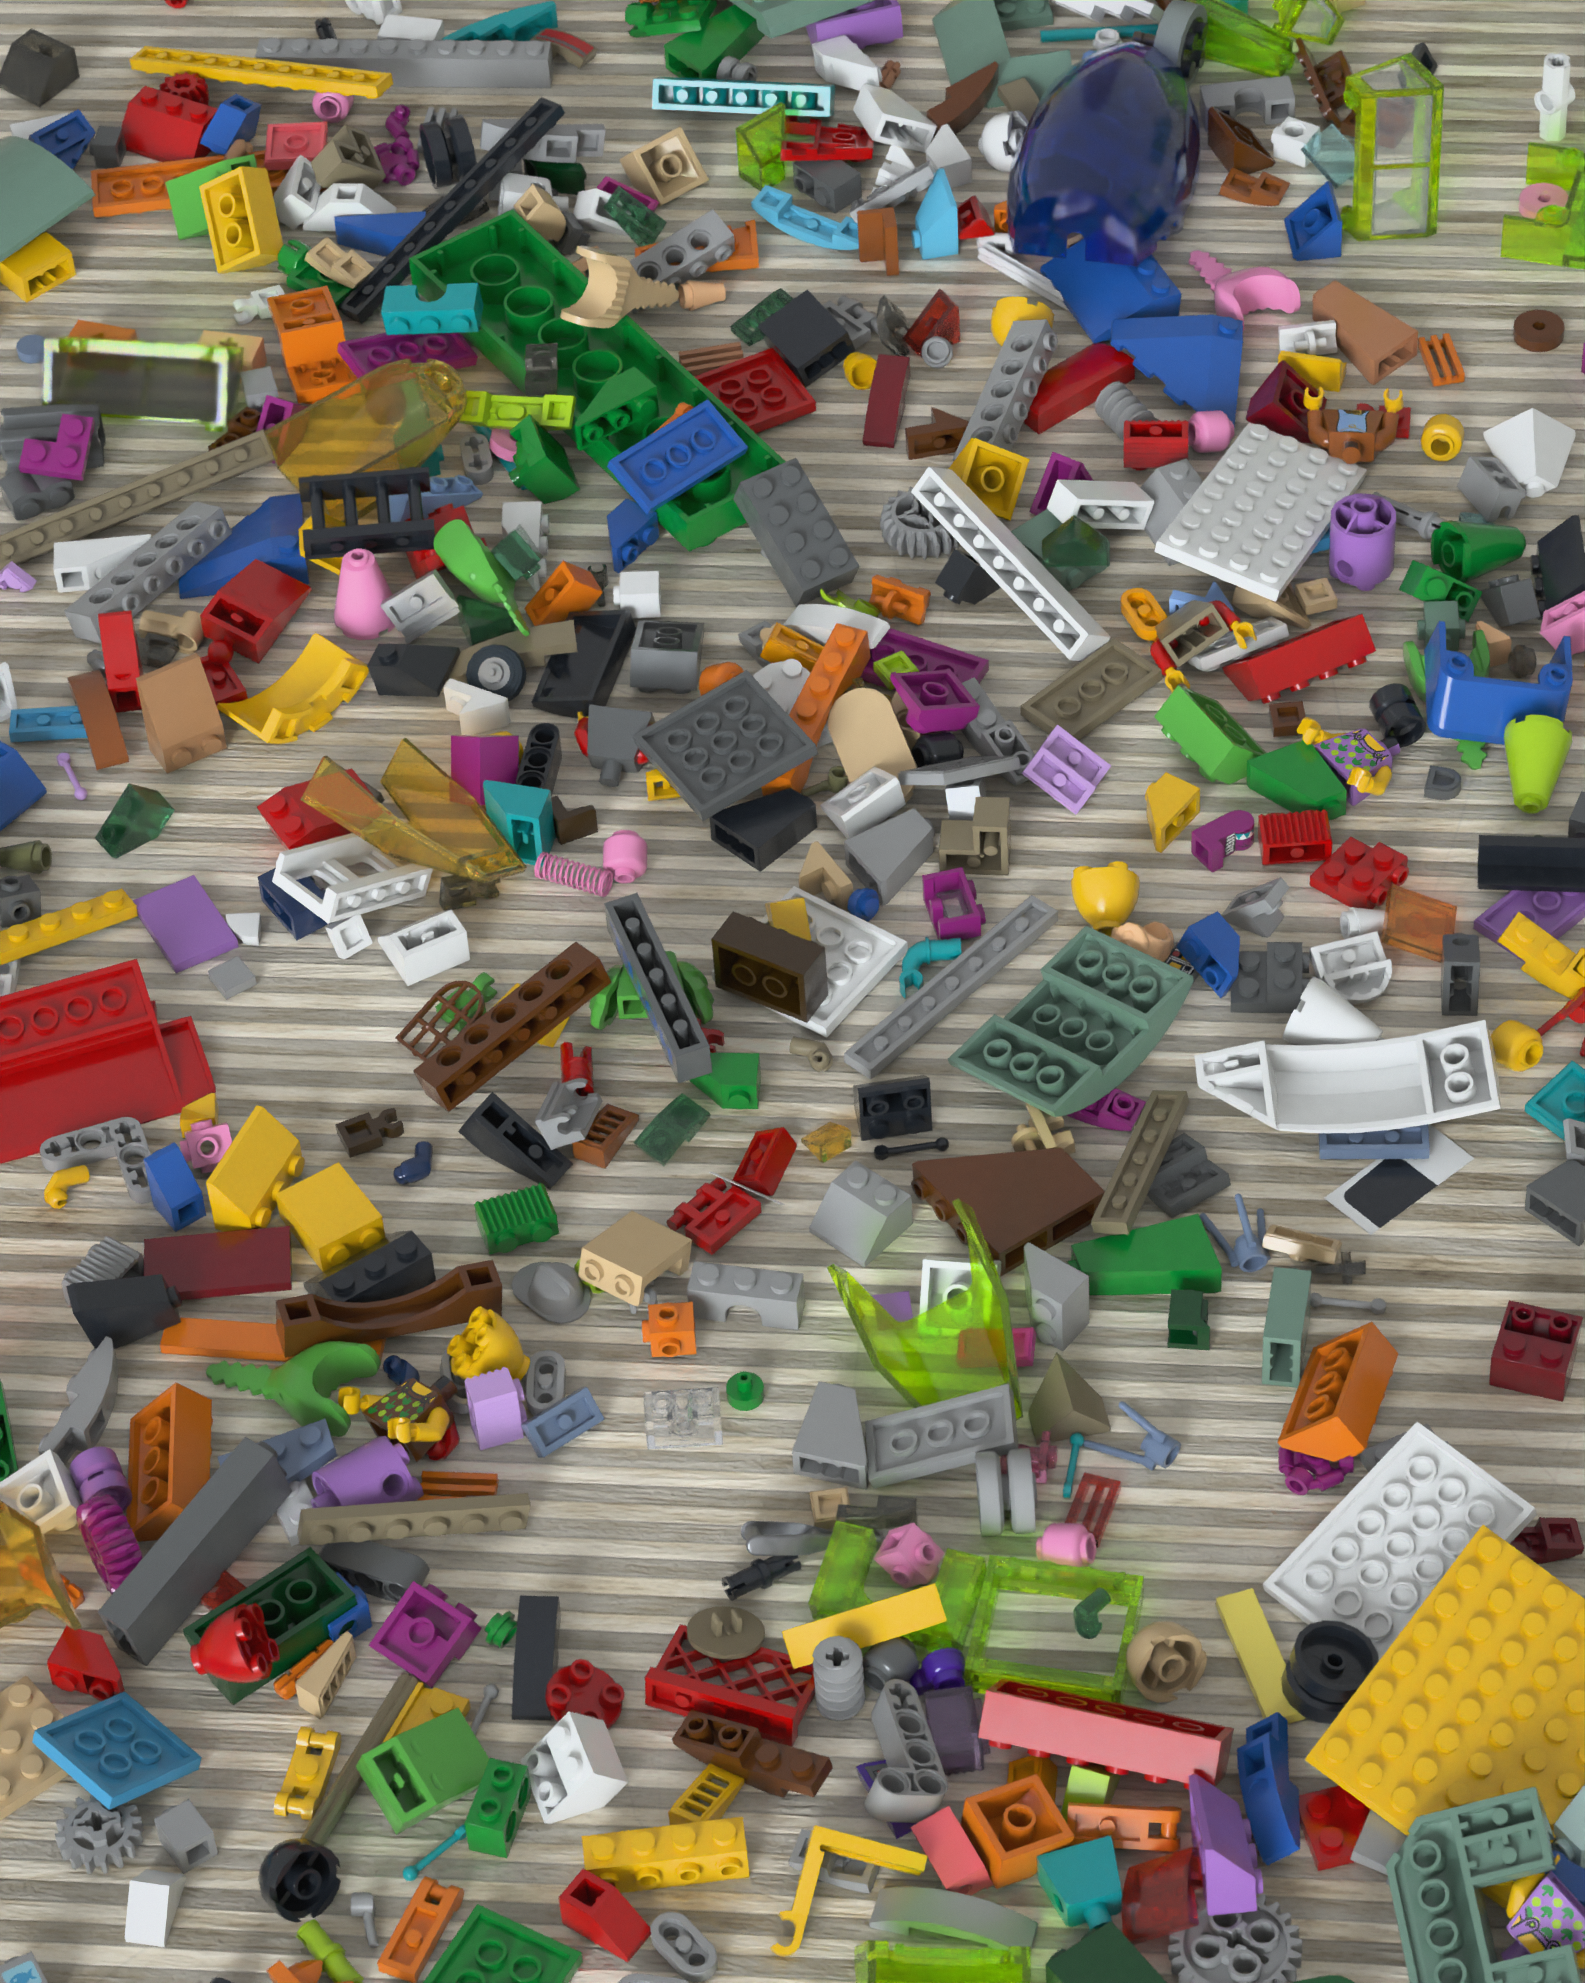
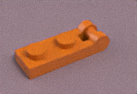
(1125, 1825)
(419, 1930)

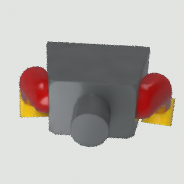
(609, 740)

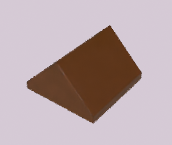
(1236, 144)

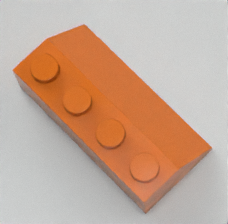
(1340, 1395)
(167, 1459)

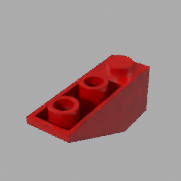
(121, 659)

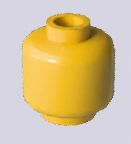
(1442, 437)
(1517, 1045)

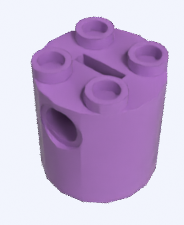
(1362, 540)
(366, 1476)

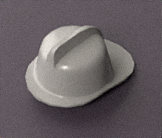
(552, 1291)

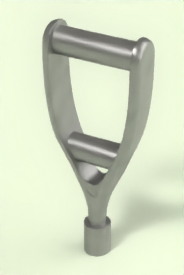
(786, 1538)

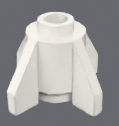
(889, 172)

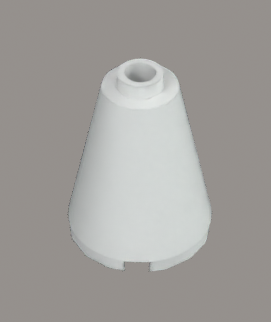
(1328, 1019)

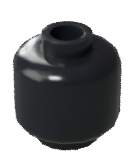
(937, 748)

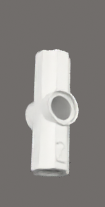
(1554, 97)

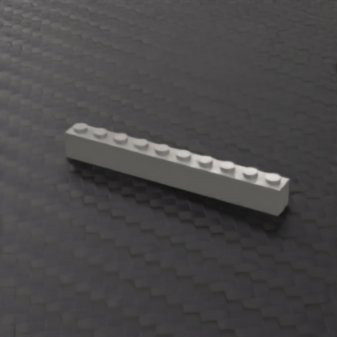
(426, 61)

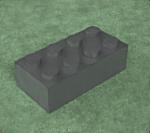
(796, 532)

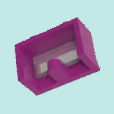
(952, 904)

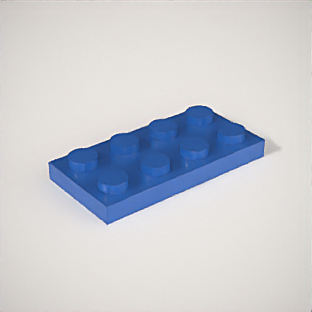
(677, 457)

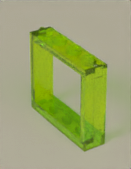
(1057, 1581)

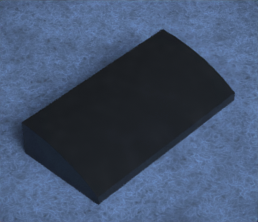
(586, 676)

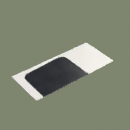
(1395, 1184)

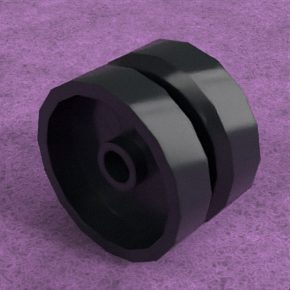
(447, 150)
(1327, 1669)

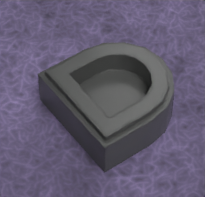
(1442, 783)

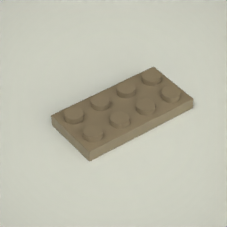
(1092, 690)

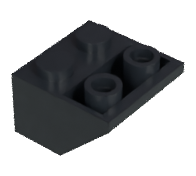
(893, 1107)

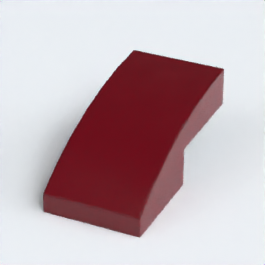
(1550, 1540)

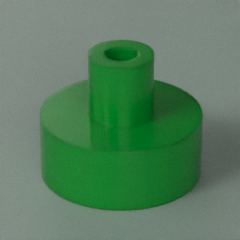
(745, 1391)

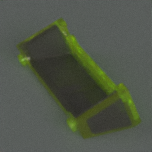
(144, 378)

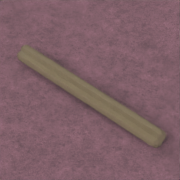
(349, 1777)

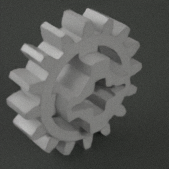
(98, 1835)

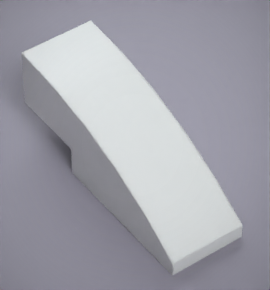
(819, 620)

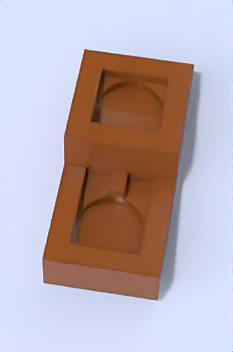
(1264, 191)

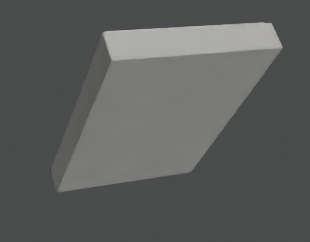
(959, 770)

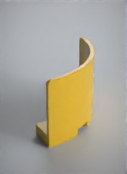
(303, 695)

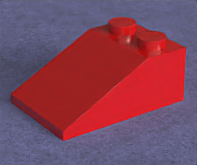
(297, 822)

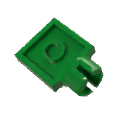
(668, 16)
(303, 276)

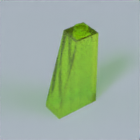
(1244, 41)

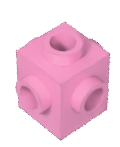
(200, 1132)
(909, 1556)

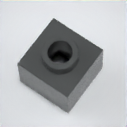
(108, 147)

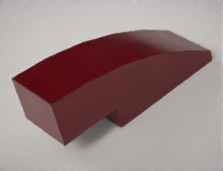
(886, 401)

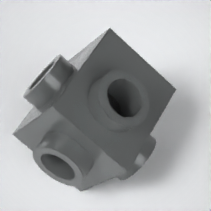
(19, 900)

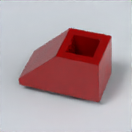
(84, 1665)
(603, 1915)

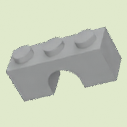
(1268, 97)
(772, 1293)

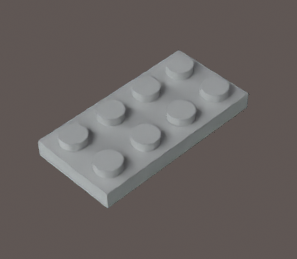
(940, 1435)

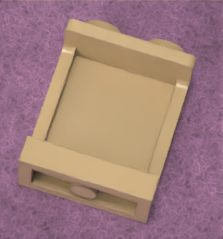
(632, 1256)

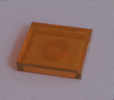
(1417, 922)

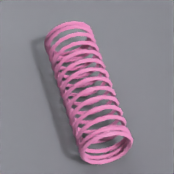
(604, 876)

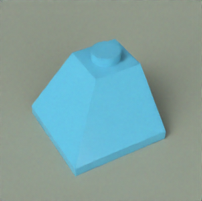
(937, 220)

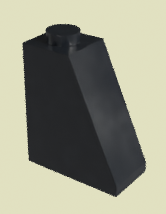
(764, 827)
(124, 1308)

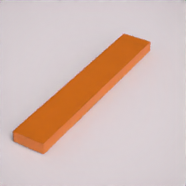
(230, 1340)

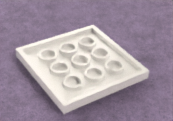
(855, 958)

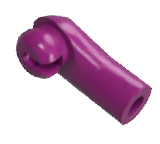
(397, 121)

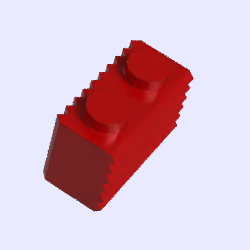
(1154, 443)
(1294, 837)

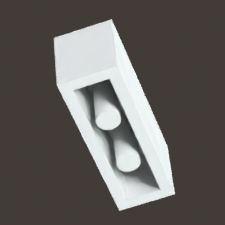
(1101, 503)

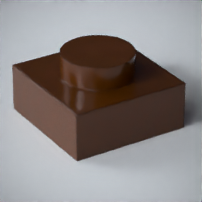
(1286, 718)

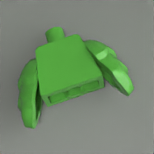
(622, 997)

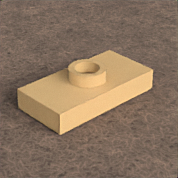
(1302, 1245)

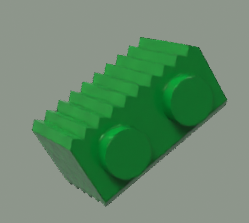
(516, 1219)

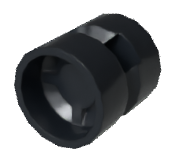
(1397, 714)

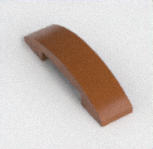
(98, 719)

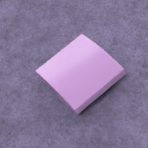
(1066, 769)

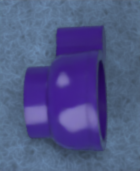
(940, 1671)

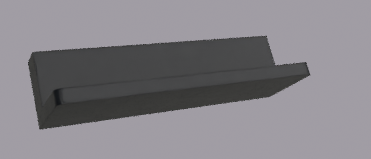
(1531, 863)

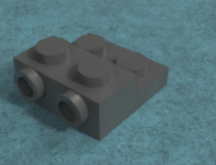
(1270, 979)

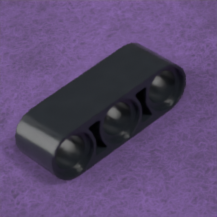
(541, 758)

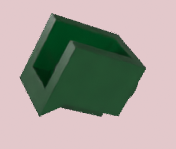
(1188, 1320)

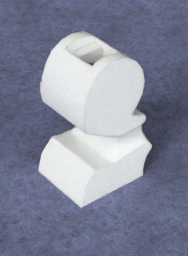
(375, 9)

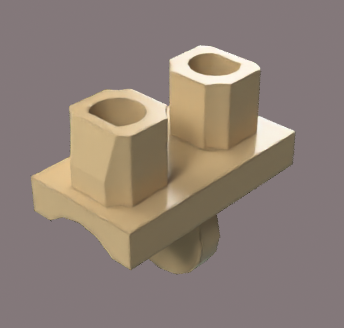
(1039, 1134)

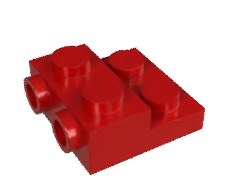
(1360, 873)

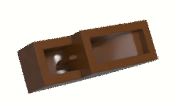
(965, 99)

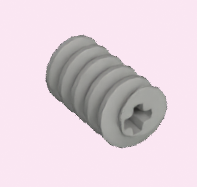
(1119, 404)
(838, 1678)

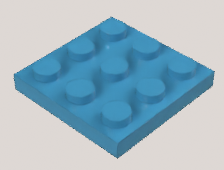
(116, 1750)

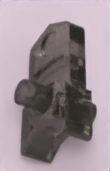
(1346, 1267)

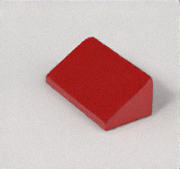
(973, 219)
(765, 1161)

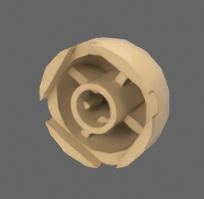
(1165, 1660)

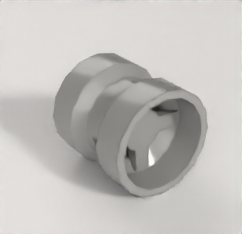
(732, 69)

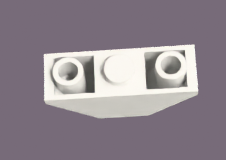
(345, 200)

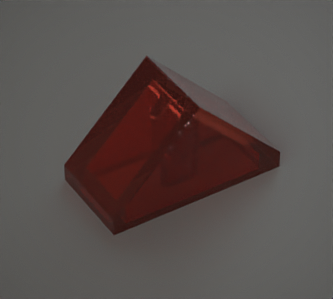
(937, 319)

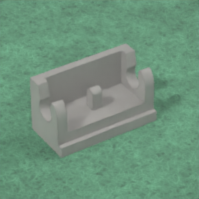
(1490, 487)
(566, 1115)

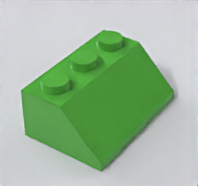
(1208, 735)

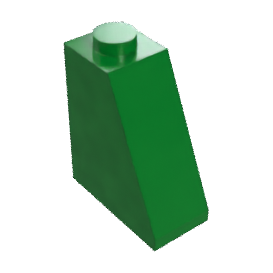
(1297, 780)

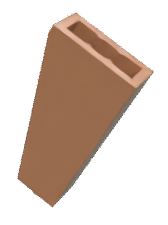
(1364, 332)

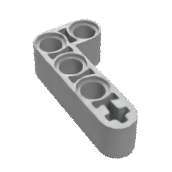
(914, 1777)

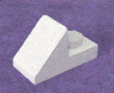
(476, 707)

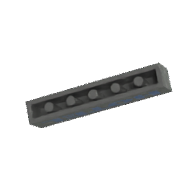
(658, 988)

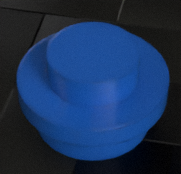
(864, 903)

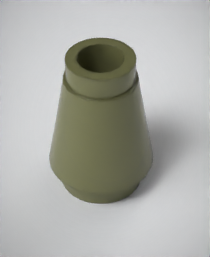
(27, 857)

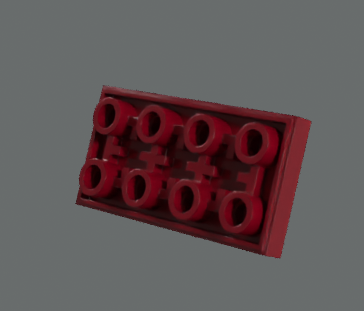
(223, 1262)

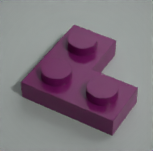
(62, 458)

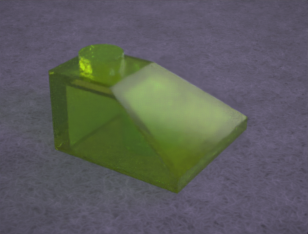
(760, 148)

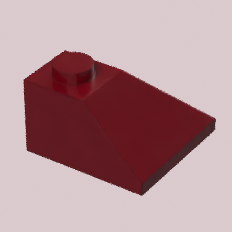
(1280, 403)

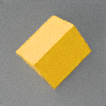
(991, 475)

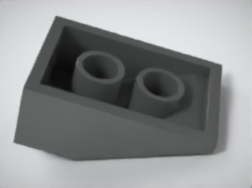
(666, 656)

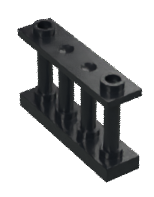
(376, 538)

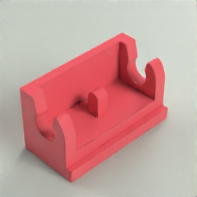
(951, 1853)

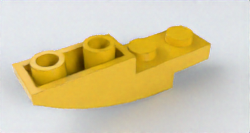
(1545, 956)

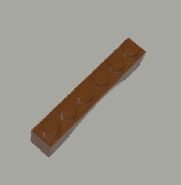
(444, 1303)

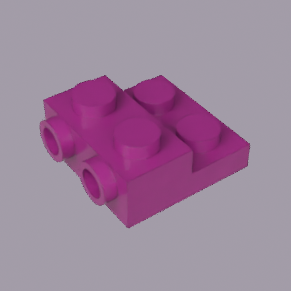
(425, 1633)

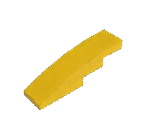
(868, 1623)

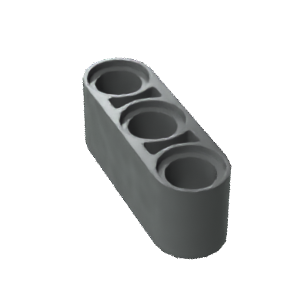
(375, 1567)

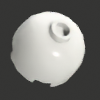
(1001, 139)

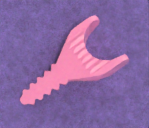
(1246, 289)

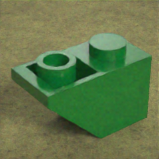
(1434, 585)

